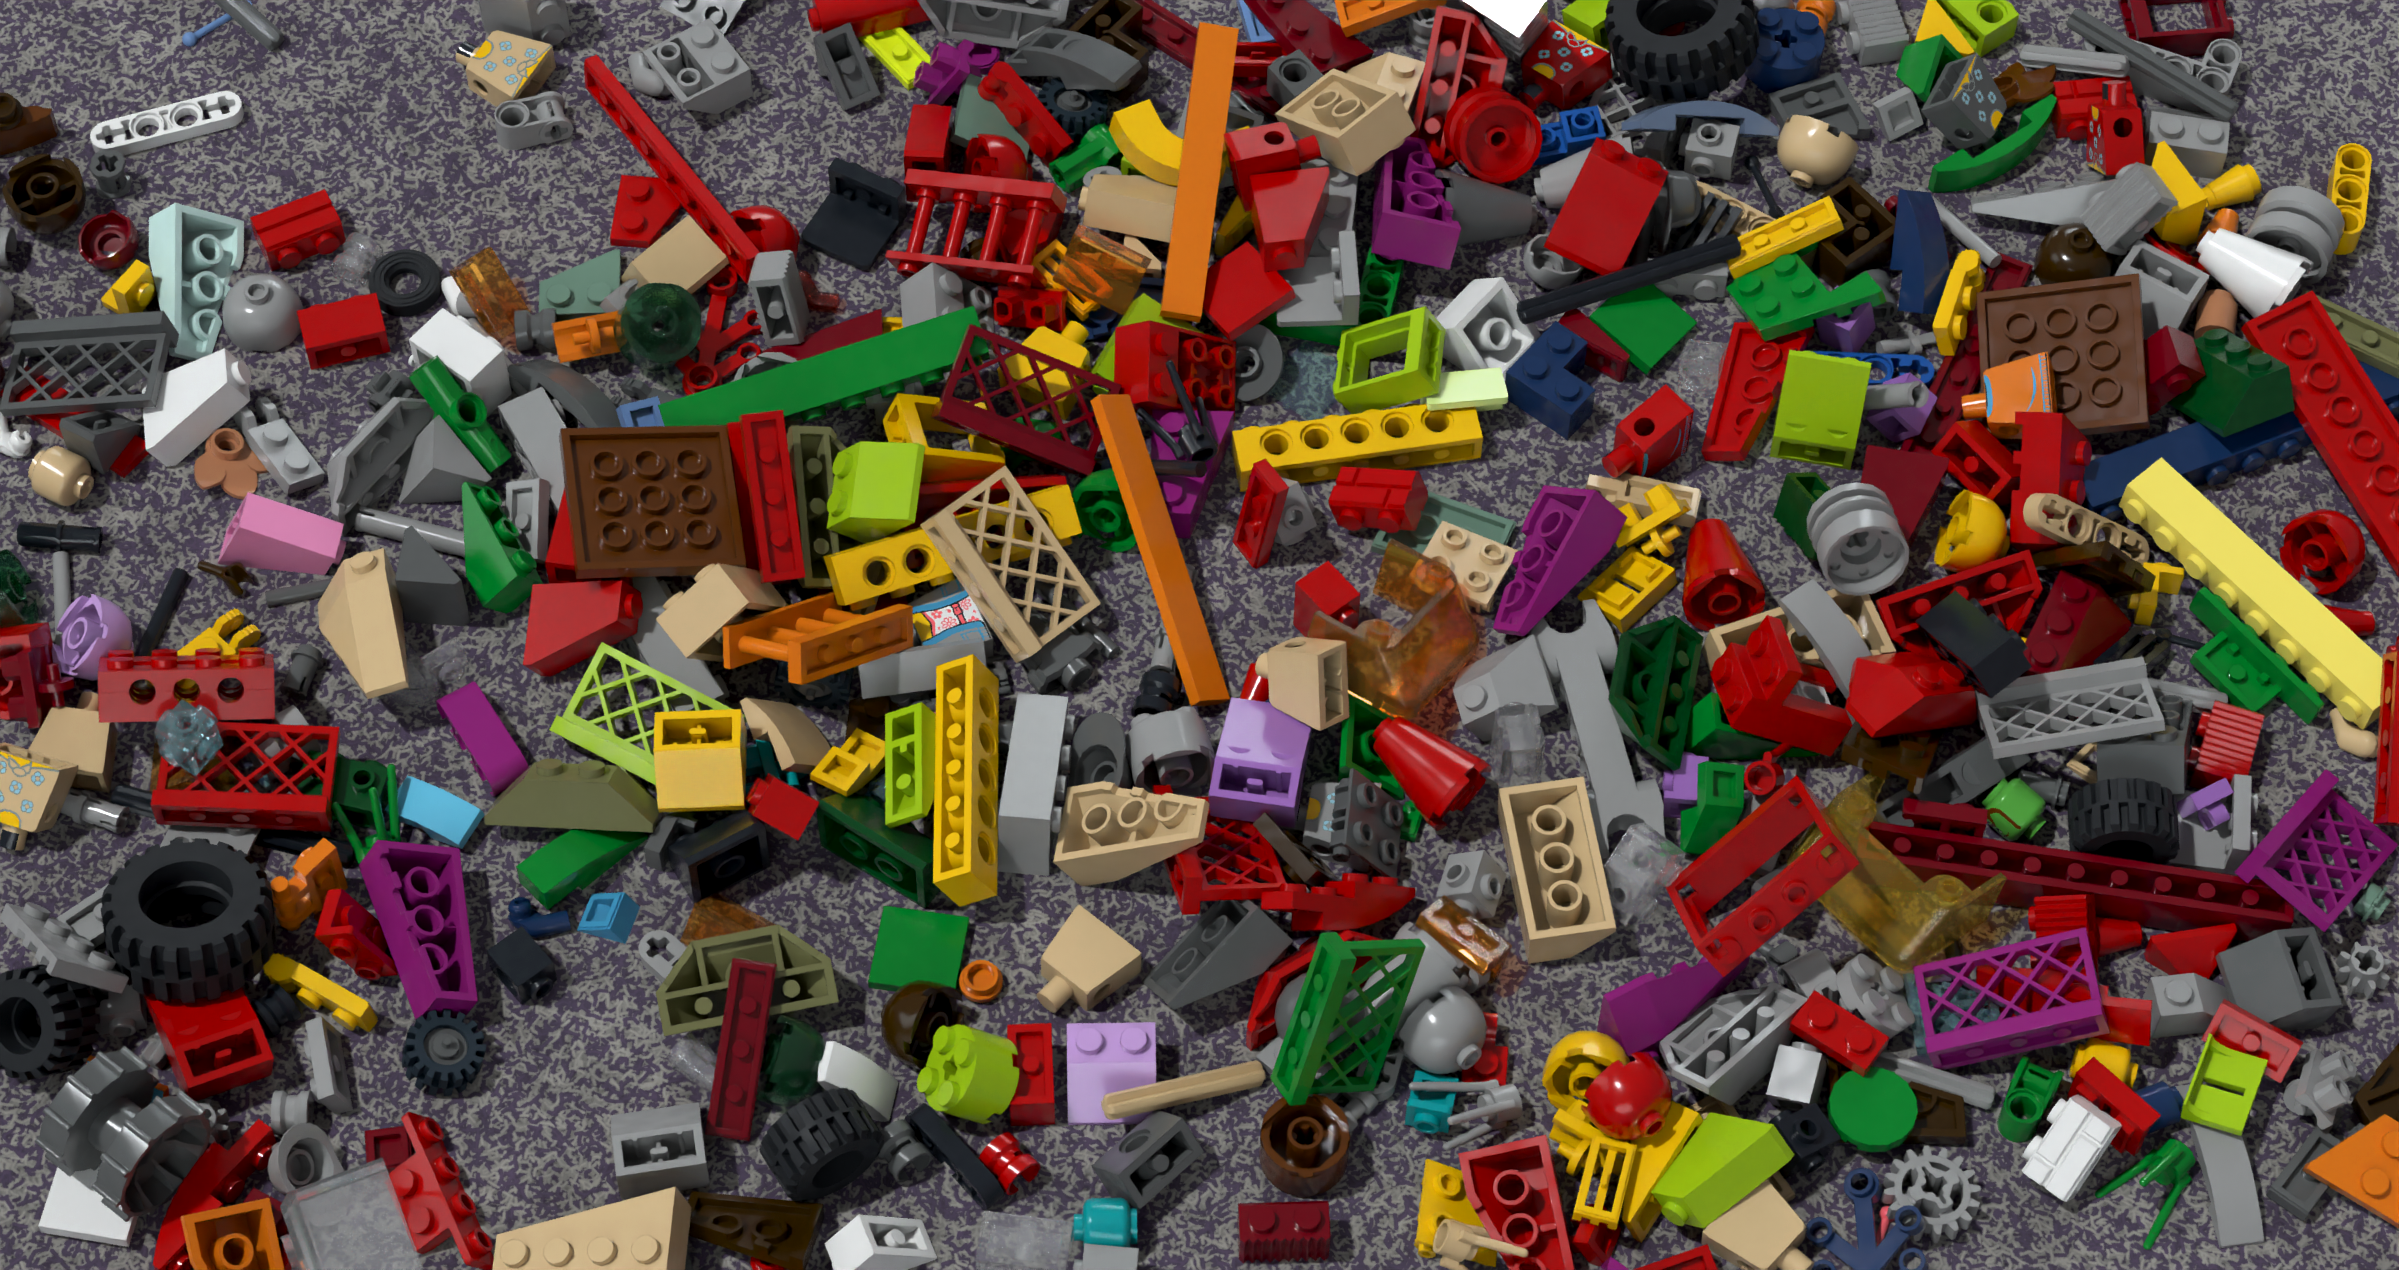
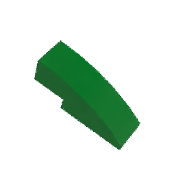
(574, 862)

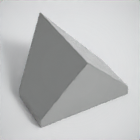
(440, 467)

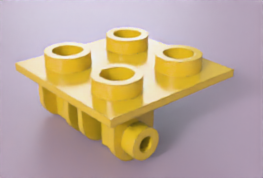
(1442, 1199)

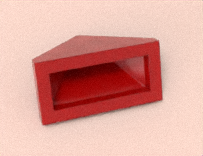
(2190, 949)

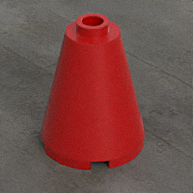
(1718, 578)
(1429, 768)

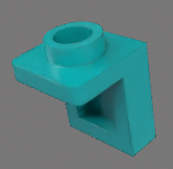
(1429, 1109)

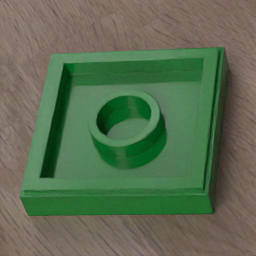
(1643, 324)
(918, 947)

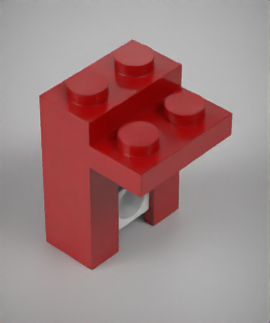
(1776, 695)

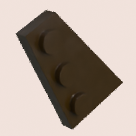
(1939, 1112)
(758, 1227)

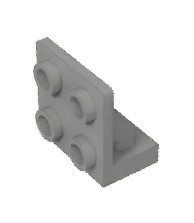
(1324, 288)

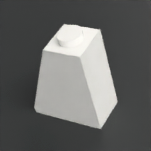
(194, 404)

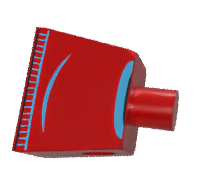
(1651, 436)

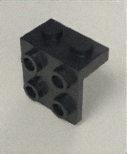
(856, 215)

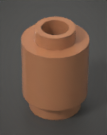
(2216, 311)

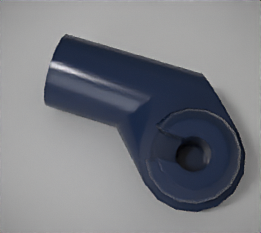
(535, 923)

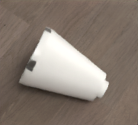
(2251, 270)

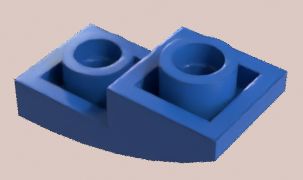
(1570, 135)

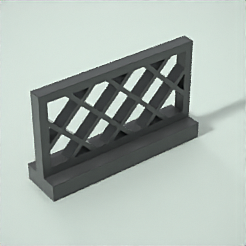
(90, 337)

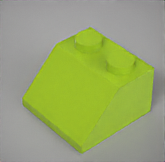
(875, 489)

